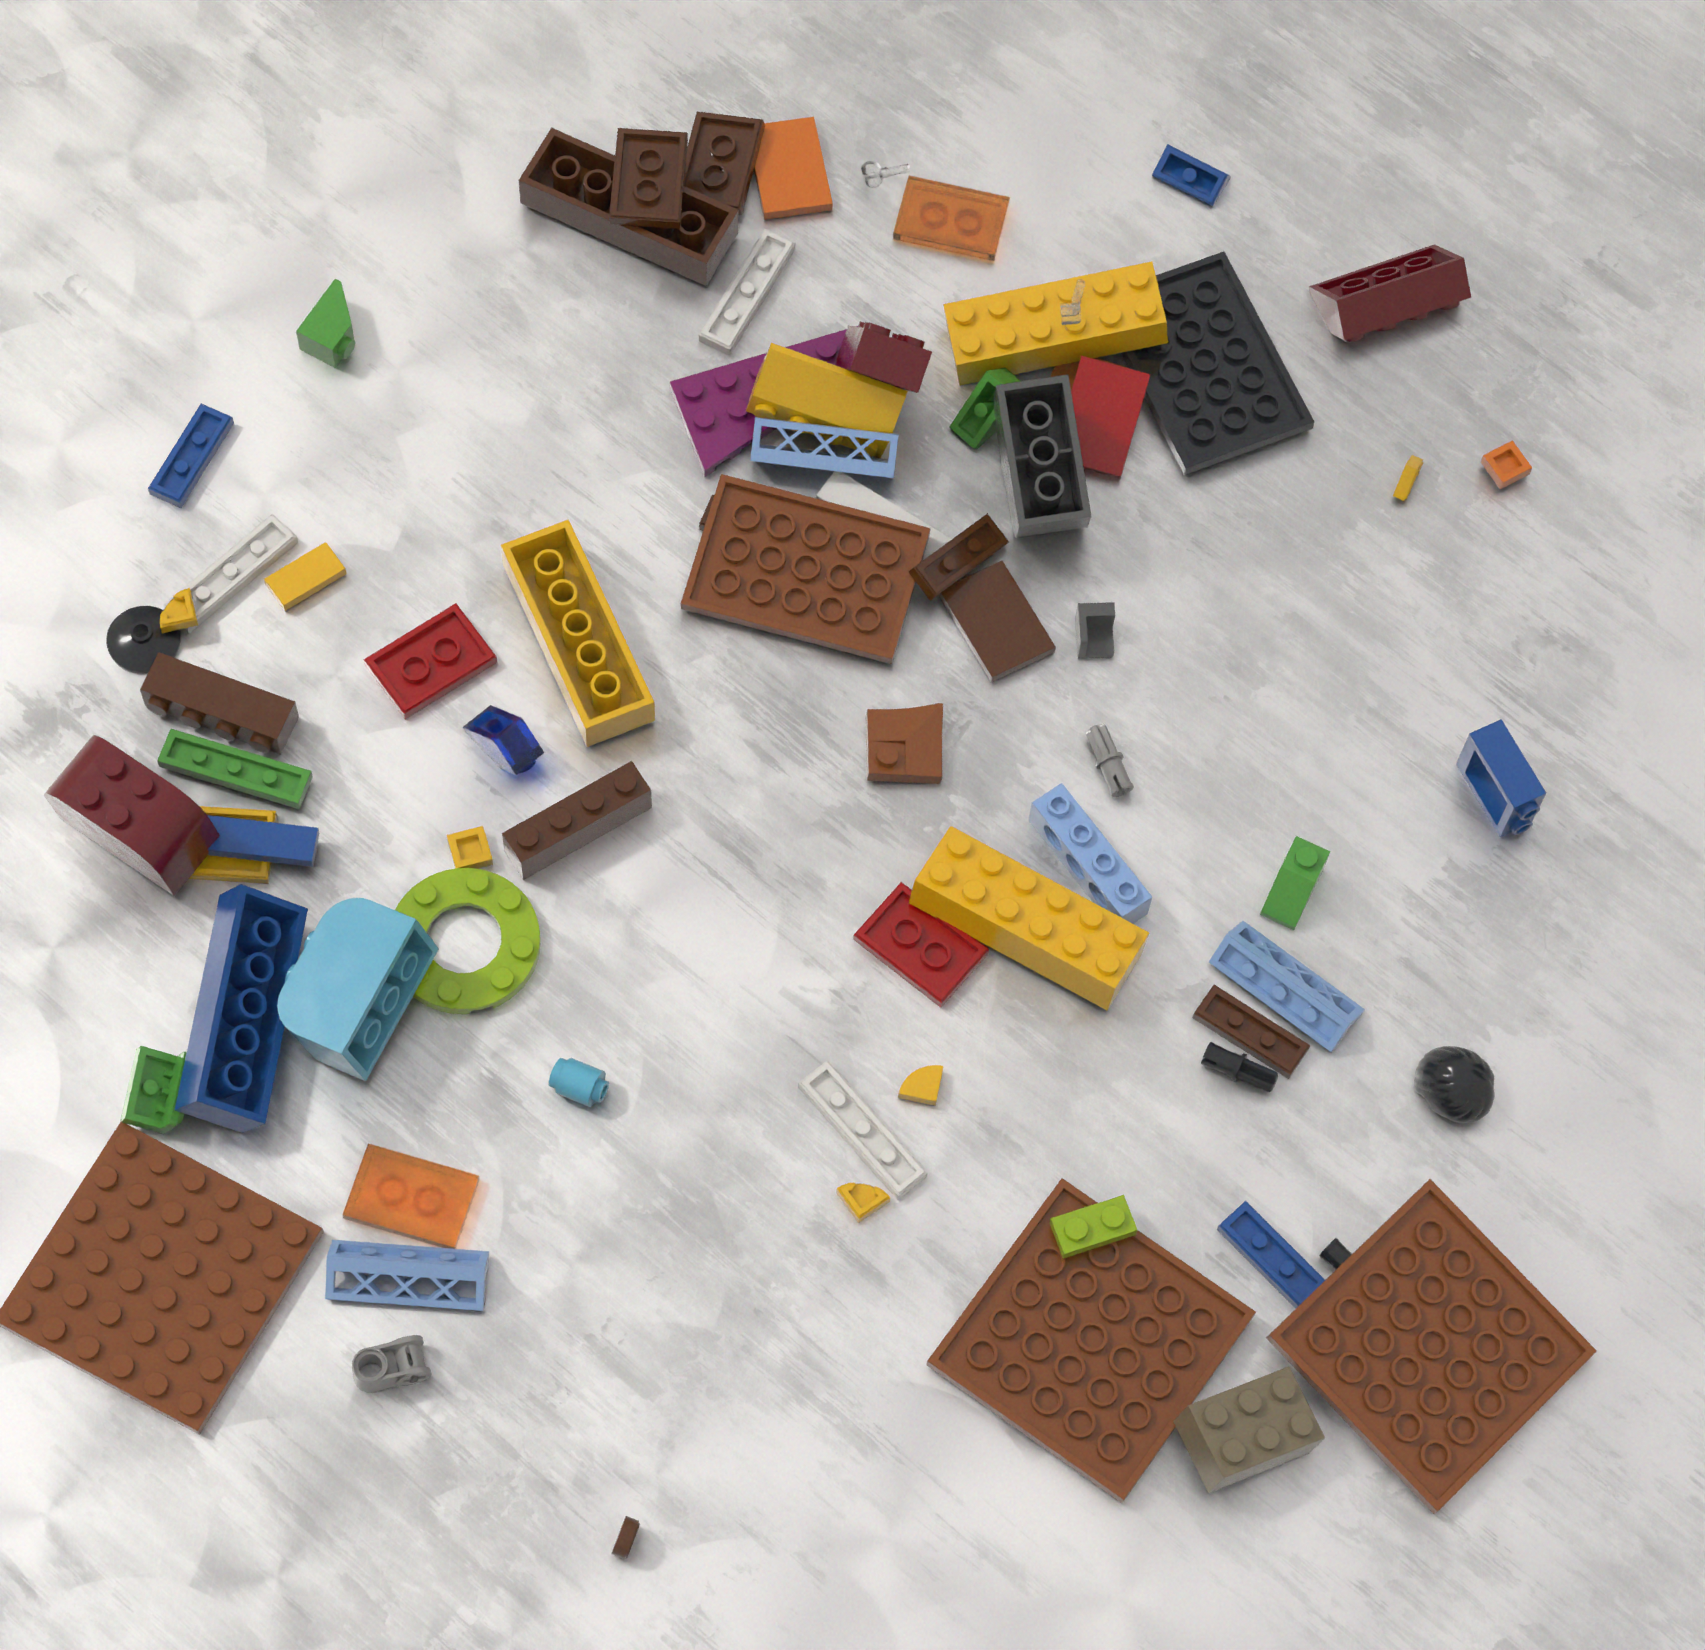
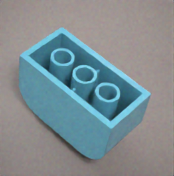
(354, 983)

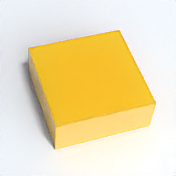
(470, 848)

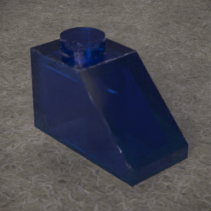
(504, 739)

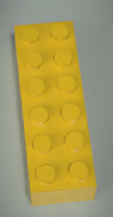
(1026, 331)
(578, 633)
(1028, 917)

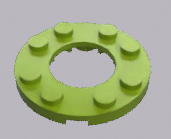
(519, 945)

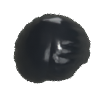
(1456, 1083)

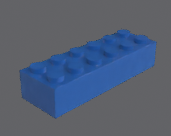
(236, 1014)

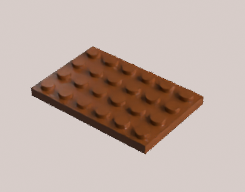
(805, 568)

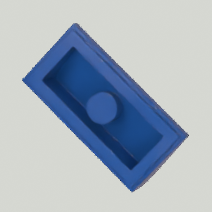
(1191, 175)

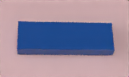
(190, 455)
(264, 841)
(1270, 1254)

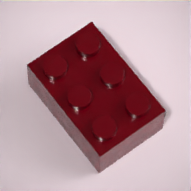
(888, 359)

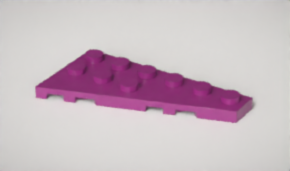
(717, 400)

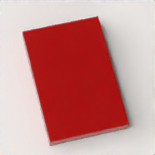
(1106, 413)
(430, 661)
(920, 946)

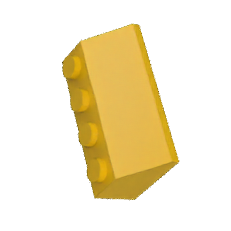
(820, 393)

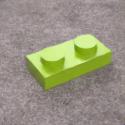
(1093, 1226)

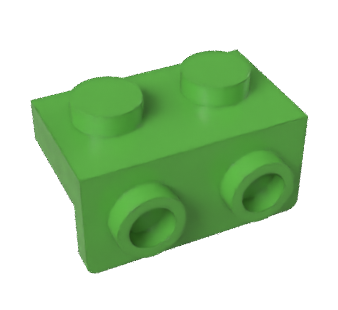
(153, 1090)

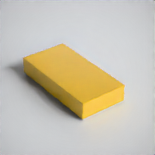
(305, 576)

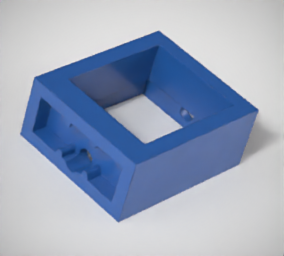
(1501, 779)

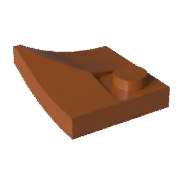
(905, 744)

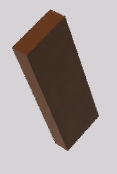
(958, 557)
(1251, 1031)

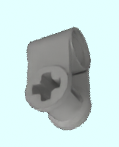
(393, 1363)

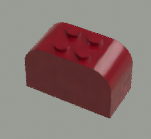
(133, 814)

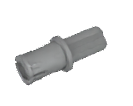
(1109, 760)

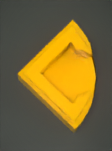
(1408, 477)
(179, 612)
(922, 1085)
(862, 1199)

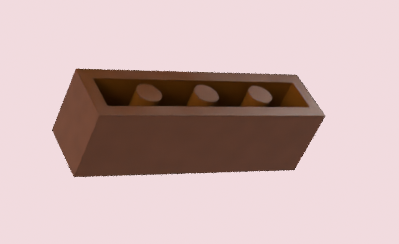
(219, 704)
(577, 820)

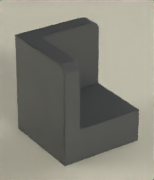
(1095, 630)

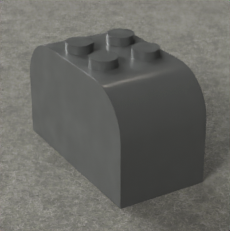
(1041, 456)

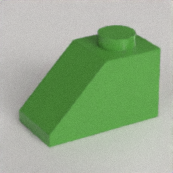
(328, 328)
(976, 418)
(1295, 882)

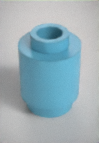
(579, 1081)

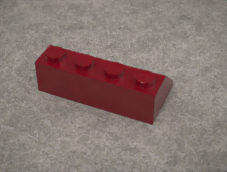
(1391, 292)

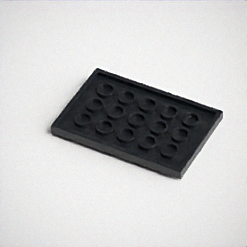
(1219, 376)

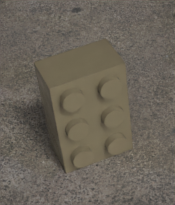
(1248, 1429)

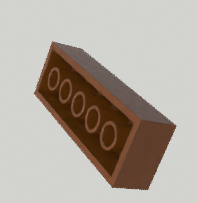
(575, 187)

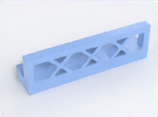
(824, 460)
(1286, 986)
(406, 1261)

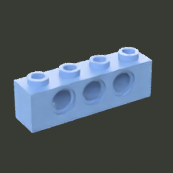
(1088, 855)

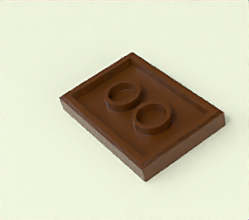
(723, 156)
(648, 178)
(997, 621)

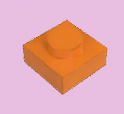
(1506, 464)

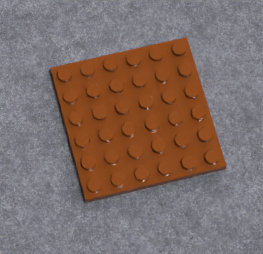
(159, 1277)
(1431, 1345)
(1091, 1346)

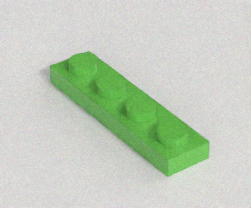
(235, 768)

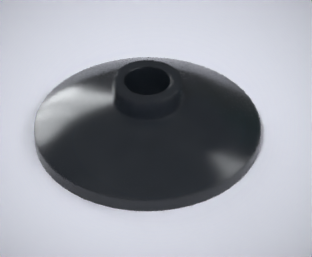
(138, 653)

